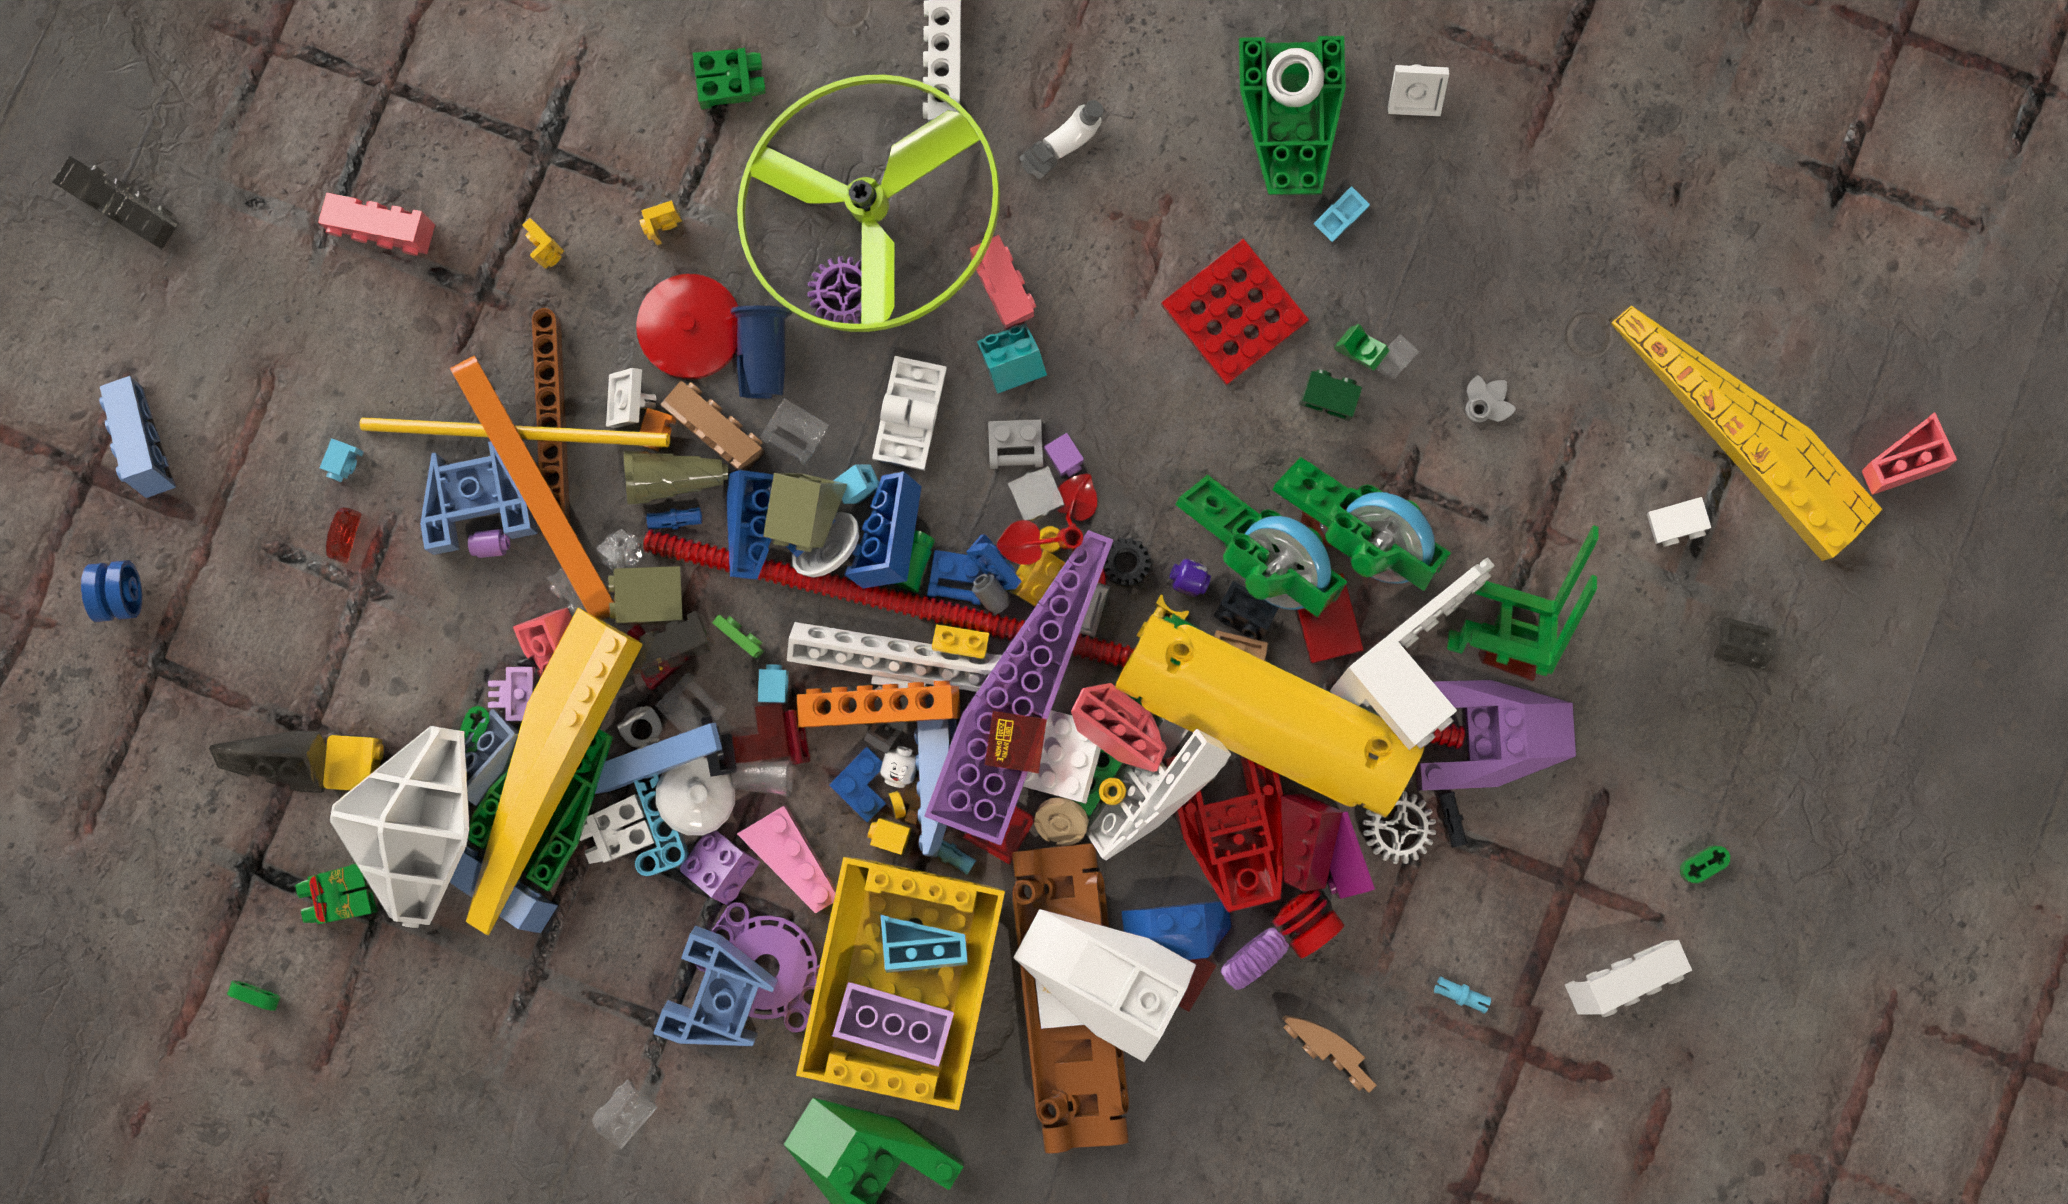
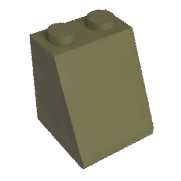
(802, 509)
(645, 595)

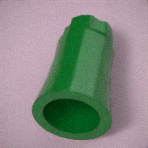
(919, 557)

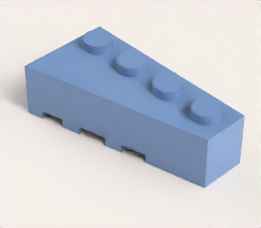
(525, 906)

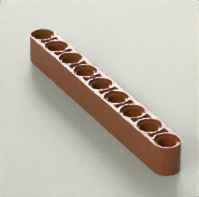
(556, 412)

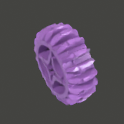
(832, 291)
(1254, 958)

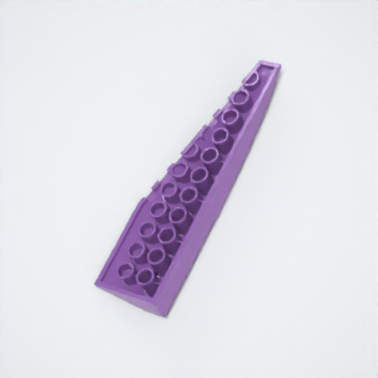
(1021, 683)

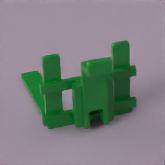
(1523, 640)

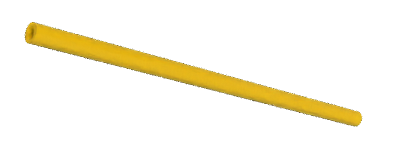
(525, 432)

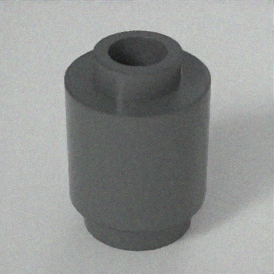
(991, 593)

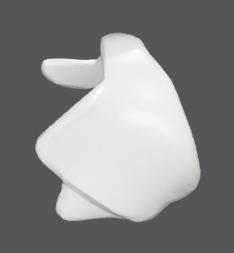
(640, 713)

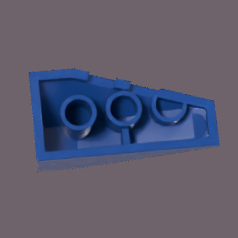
(746, 515)

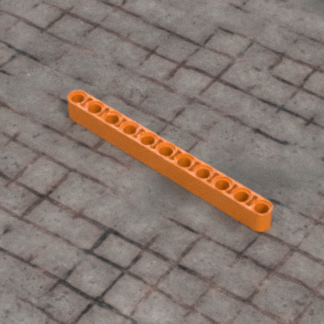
(533, 487)

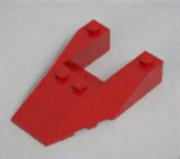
(1238, 839)

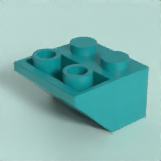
(1012, 357)

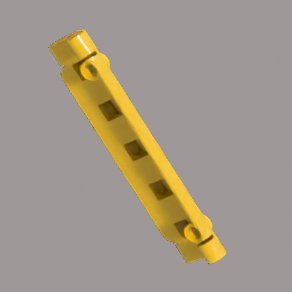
(1268, 716)

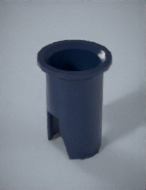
(760, 350)

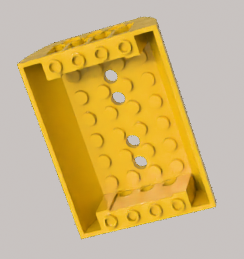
(856, 956)

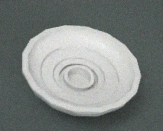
(836, 549)
(693, 800)

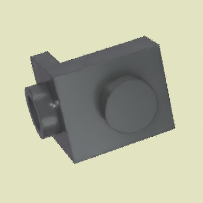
(884, 735)

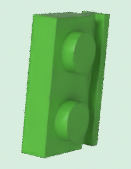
(731, 629)

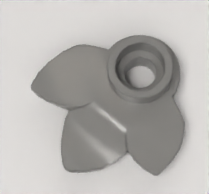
(1490, 398)

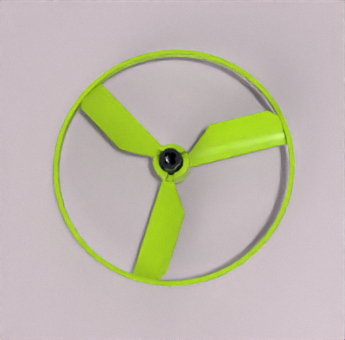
(869, 201)

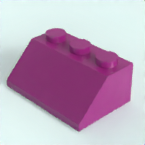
(1348, 868)

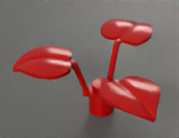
(1021, 539)

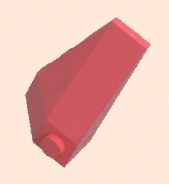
(542, 635)

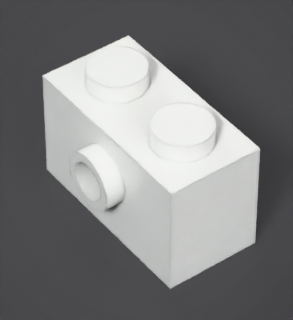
(1679, 521)

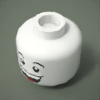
(899, 767)

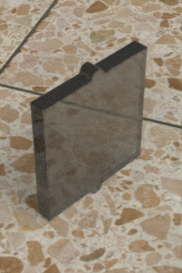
(1037, 494)

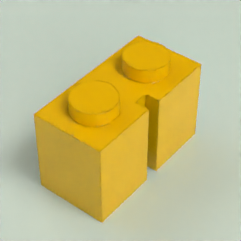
(889, 835)

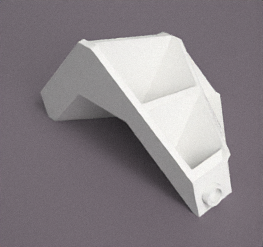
(409, 824)

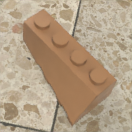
(712, 427)

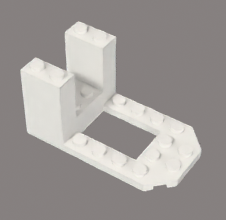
(1393, 683)

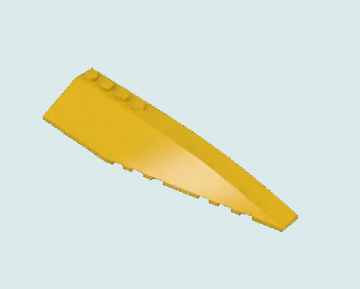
(548, 750)

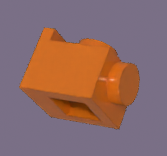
(656, 423)

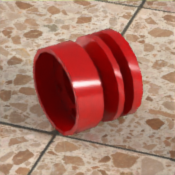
(1308, 923)

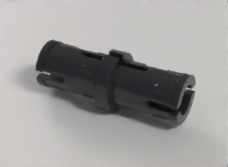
(1452, 819)

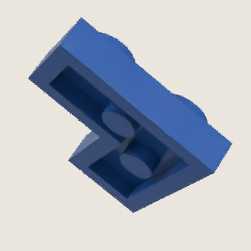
(854, 787)

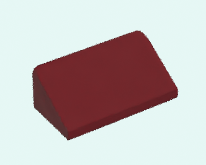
(796, 738)

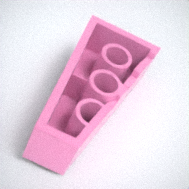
(788, 853)

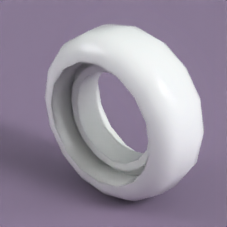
(1280, 63)

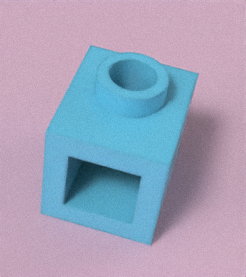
(860, 483)

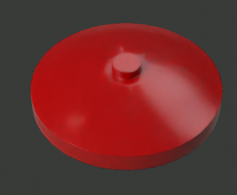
(688, 326)

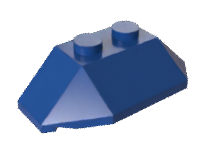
(1184, 929)

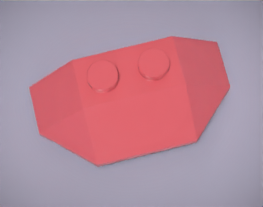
(1119, 726)

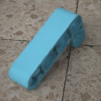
(662, 842)

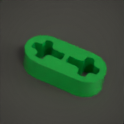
(468, 724)
(1701, 859)
(253, 995)

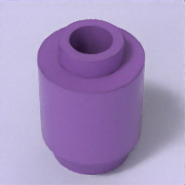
(488, 543)

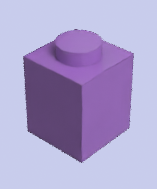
(1064, 455)

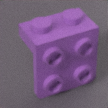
(719, 867)

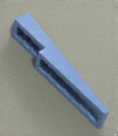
(659, 757)

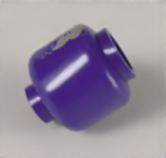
(1190, 578)

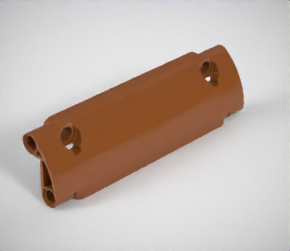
(1069, 1060)

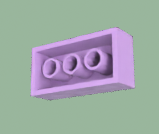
(893, 1024)

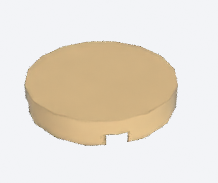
(1061, 821)

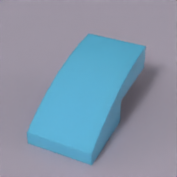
(1341, 214)

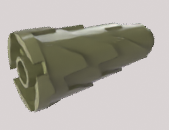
(664, 475)

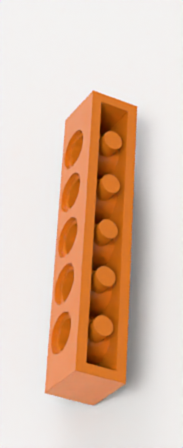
(812, 712)

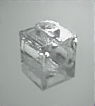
(1399, 356)

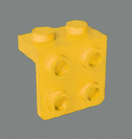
(350, 760)

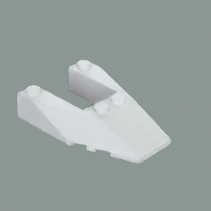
(1158, 794)

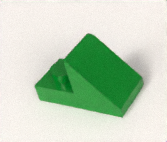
(1361, 347)

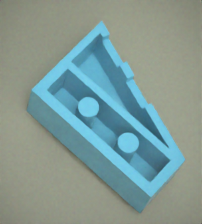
(919, 946)

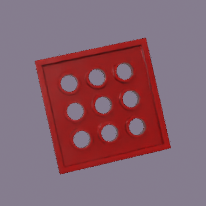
(1257, 278)

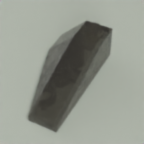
(282, 757)

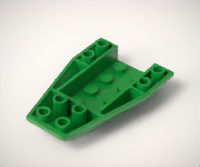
(1292, 141)
(566, 823)

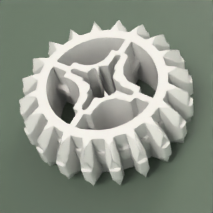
(1396, 839)

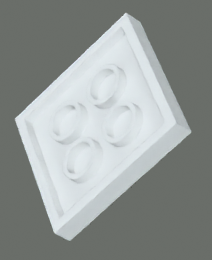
(1066, 760)

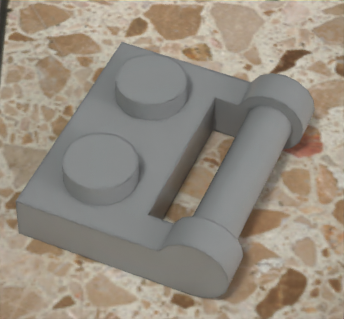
(1015, 435)

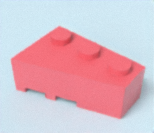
(1004, 284)

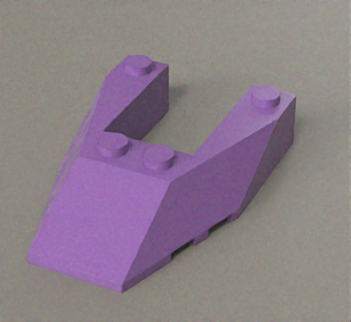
(1507, 735)

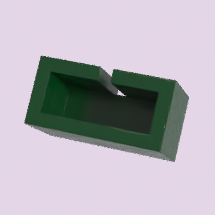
(1332, 394)

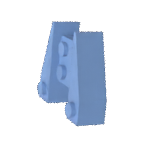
(468, 492)
(722, 998)

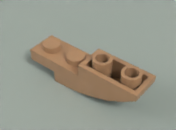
(1323, 1042)

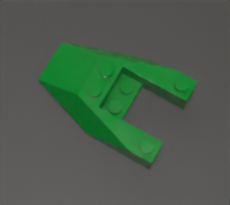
(856, 1152)

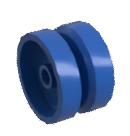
(111, 591)

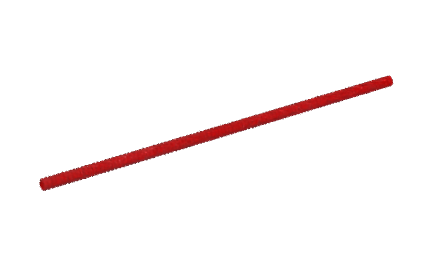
(912, 605)

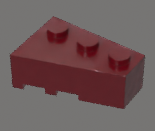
(1308, 840)

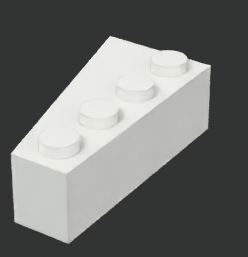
(1629, 979)

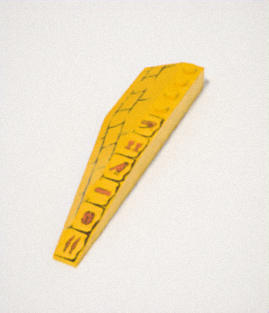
(1763, 440)

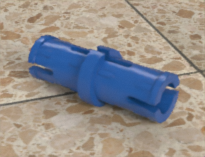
(674, 518)

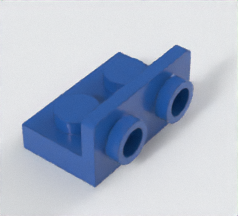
(991, 561)

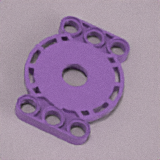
(794, 972)

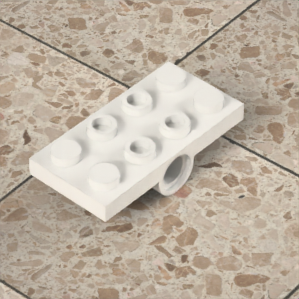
(909, 413)

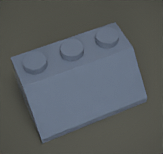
(492, 757)

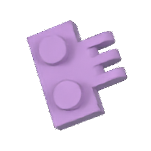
(513, 692)

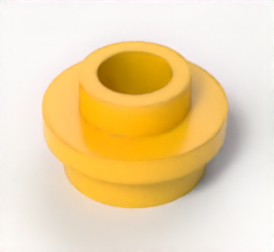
(1104, 791)

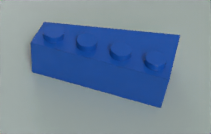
(888, 534)

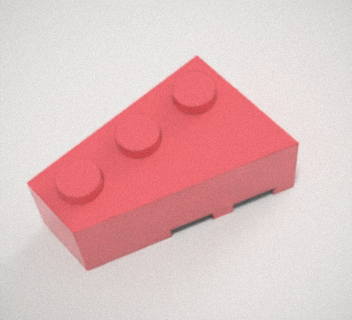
(1914, 456)

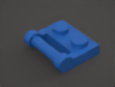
(956, 568)

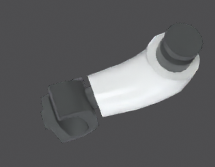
(1070, 136)

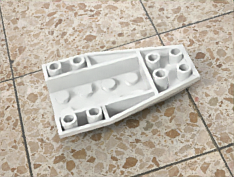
(1107, 978)

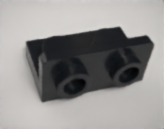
(1245, 612)
(724, 760)

